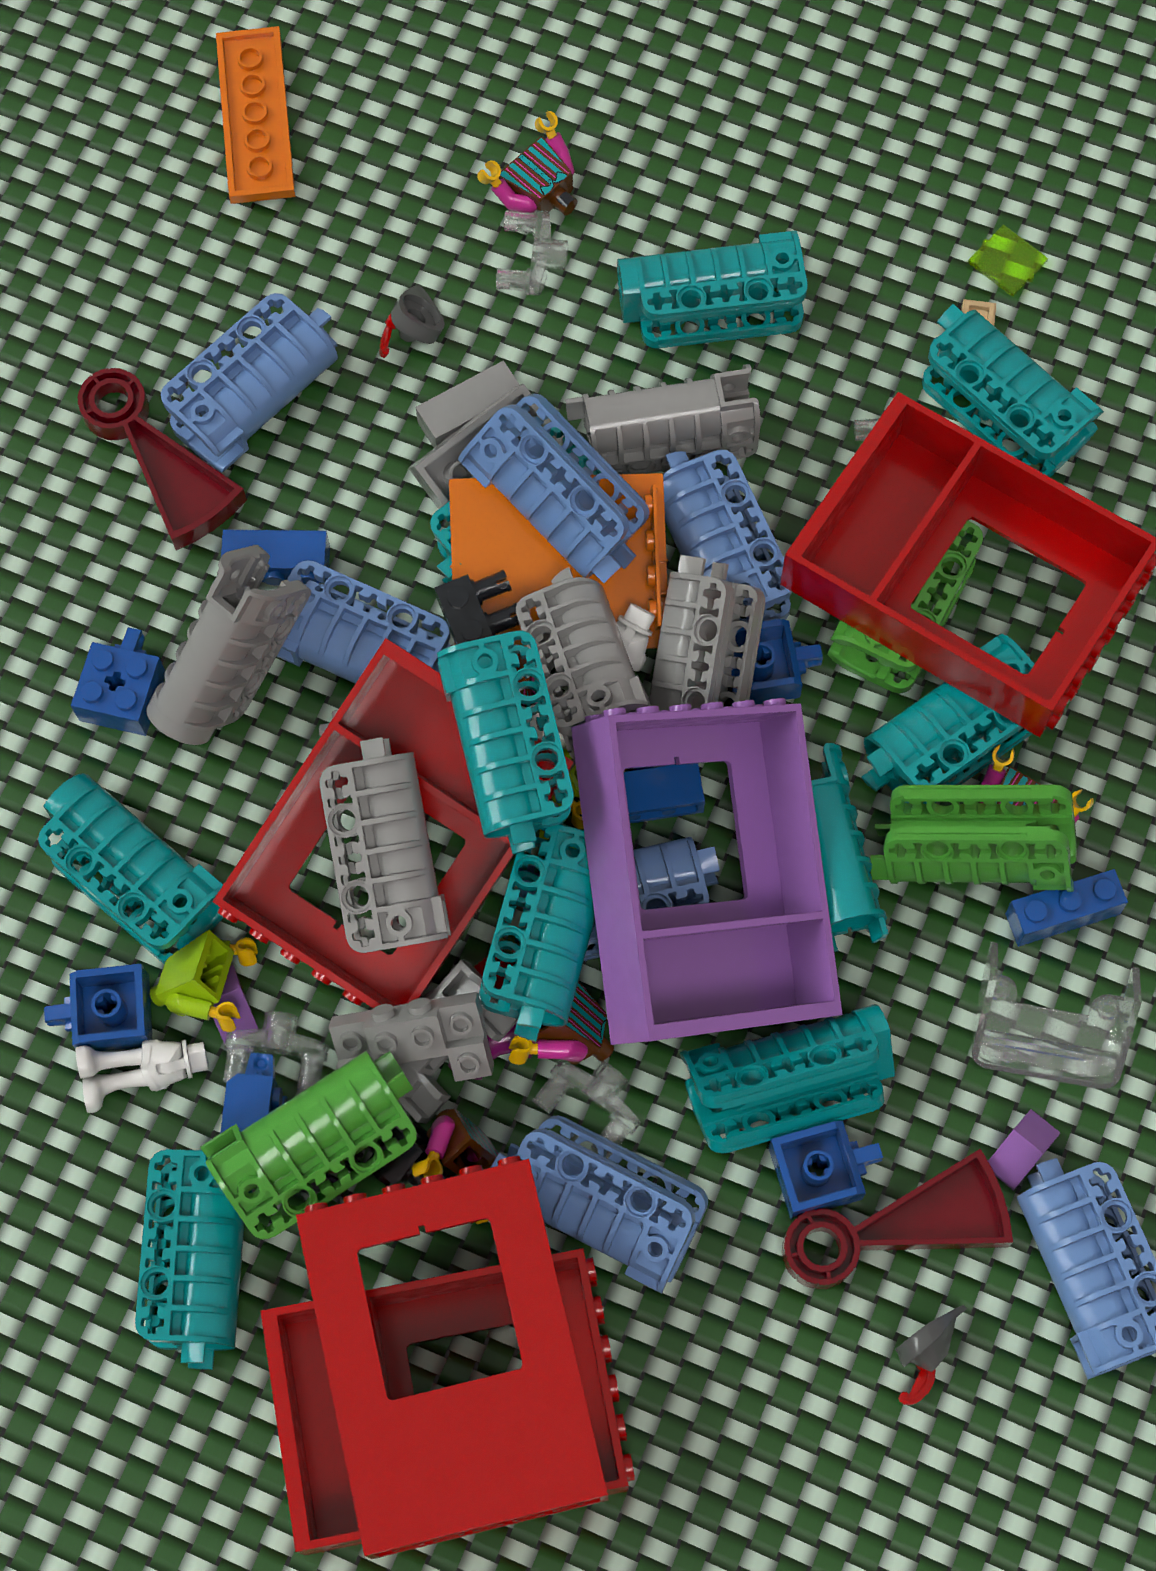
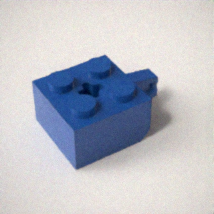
(780, 660)
(118, 685)
(91, 996)
(252, 1094)
(828, 1148)

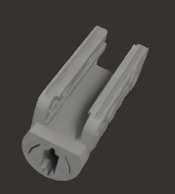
(226, 649)

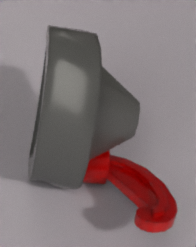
(415, 319)
(927, 1351)

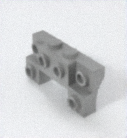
(419, 1032)
(427, 1094)

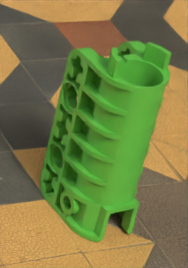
(852, 646)
(979, 839)
(311, 1138)

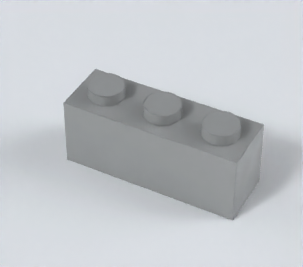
(460, 404)

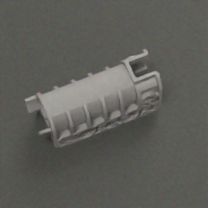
(696, 417)
(700, 634)
(585, 650)
(391, 848)

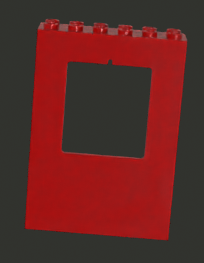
(899, 515)
(397, 701)
(402, 1316)
(470, 1450)

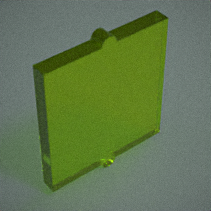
(1007, 260)

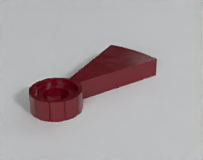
(185, 488)
(947, 1212)

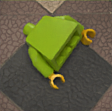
(196, 978)

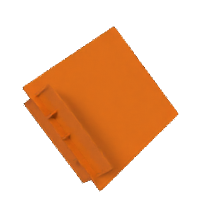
(495, 536)

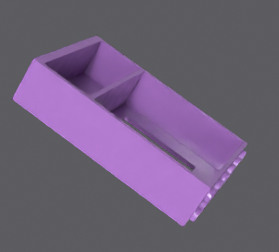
(716, 961)

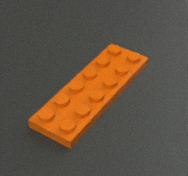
(255, 115)

